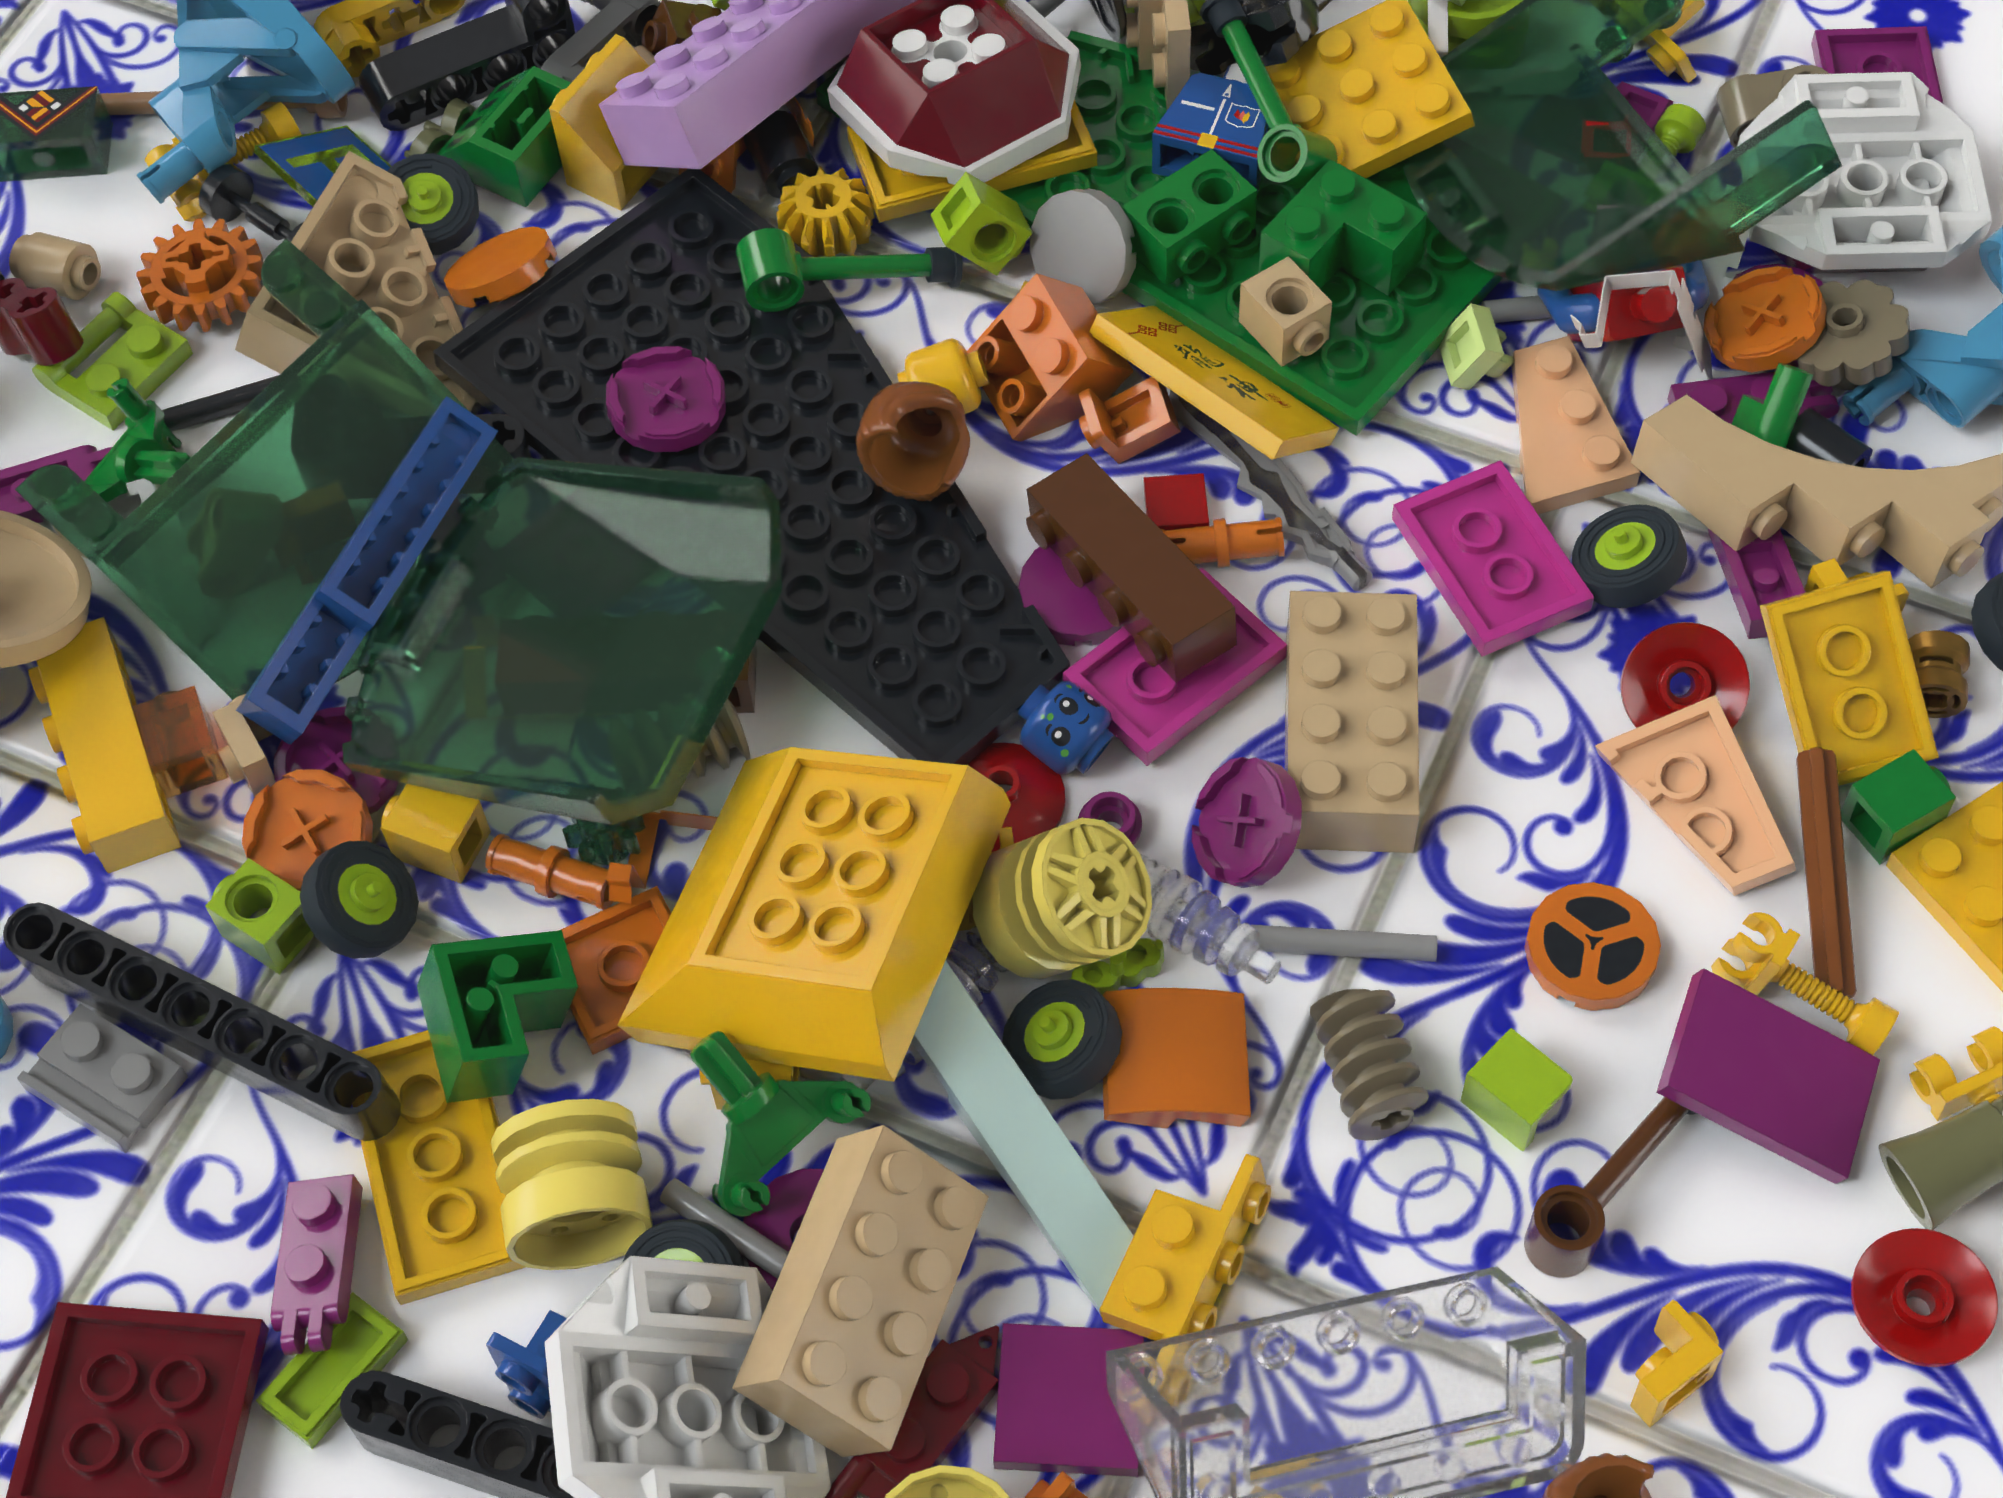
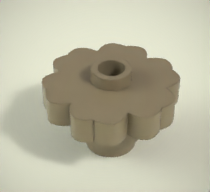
(1859, 335)

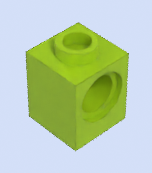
(969, 209)
(275, 935)

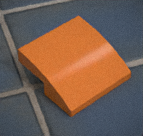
(1178, 1058)

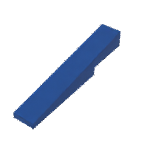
(367, 572)

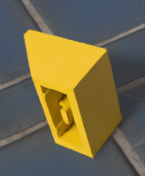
(582, 135)

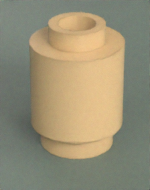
(55, 263)

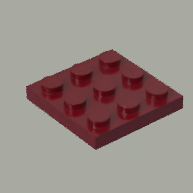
(139, 1404)

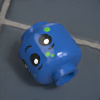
(1065, 727)

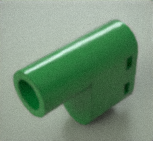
(1776, 415)

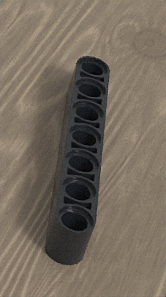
(219, 1038)

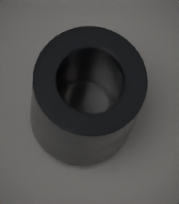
(779, 152)
(1825, 440)

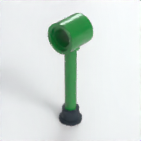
(1284, 139)
(776, 271)

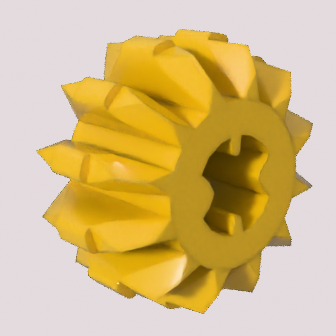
(826, 213)

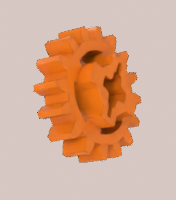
(201, 274)

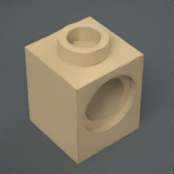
(1285, 311)

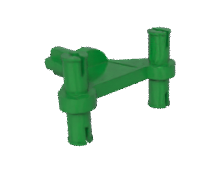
(141, 451)
(765, 1119)

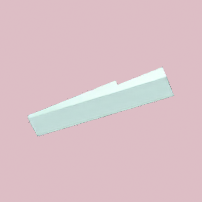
(1021, 1137)

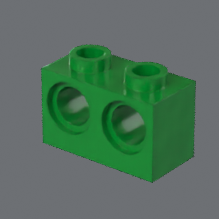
(1191, 217)

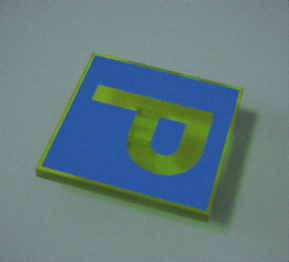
(313, 158)

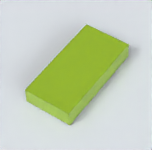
(311, 1385)

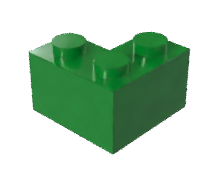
(1347, 226)
(482, 1002)

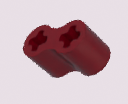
(36, 323)

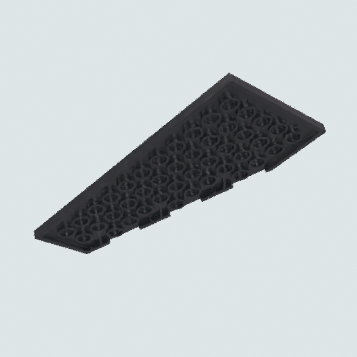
(882, 595)

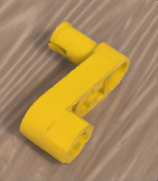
(361, 26)

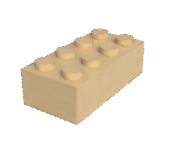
(1353, 719)
(862, 1293)

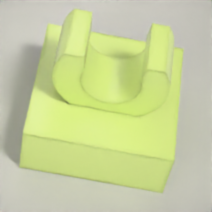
(1473, 348)

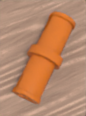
(1230, 541)
(549, 871)

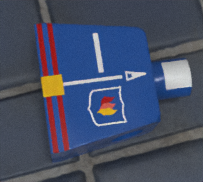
(1214, 116)

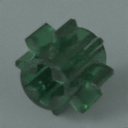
(602, 844)

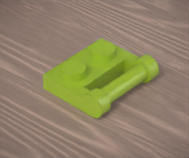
(142, 355)

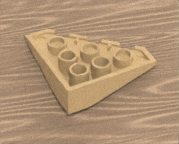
(372, 253)

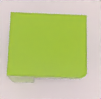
(1514, 1088)

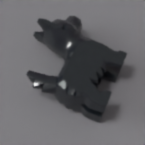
(1274, 27)

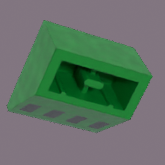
(511, 137)

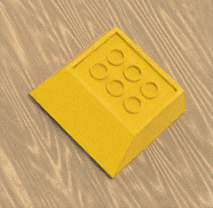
(821, 910)

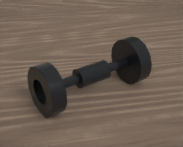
(228, 194)

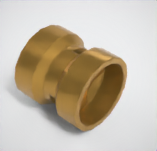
(1940, 663)

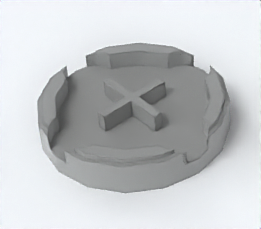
(1084, 242)

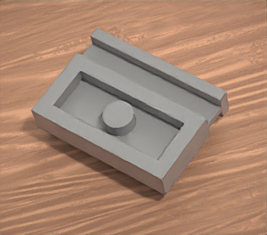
(103, 1077)

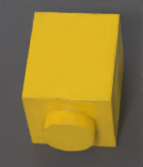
(435, 830)

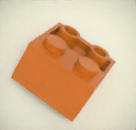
(1045, 356)

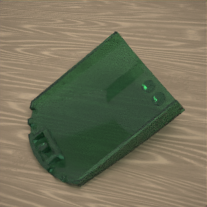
(570, 638)

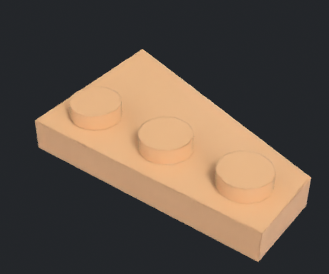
(1565, 430)
(1704, 792)

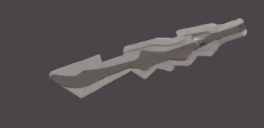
(1280, 496)

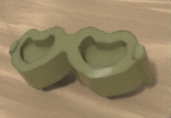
(435, 137)

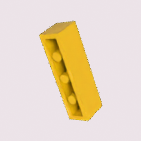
(106, 765)

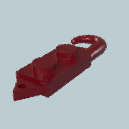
(945, 1403)

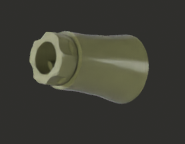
(1947, 1162)

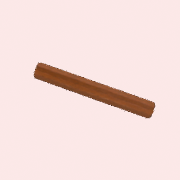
(1826, 870)

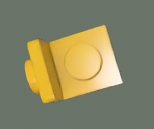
(1678, 1371)

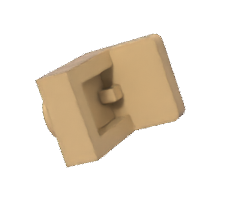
(242, 754)

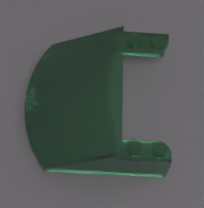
(1578, 202)
(273, 498)

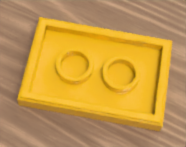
(1849, 674)

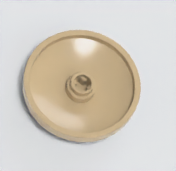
(41, 591)

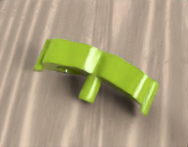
(1125, 968)

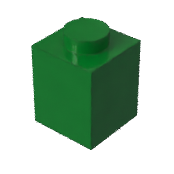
(1896, 804)

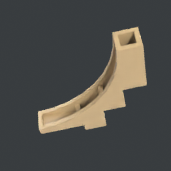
(1836, 510)

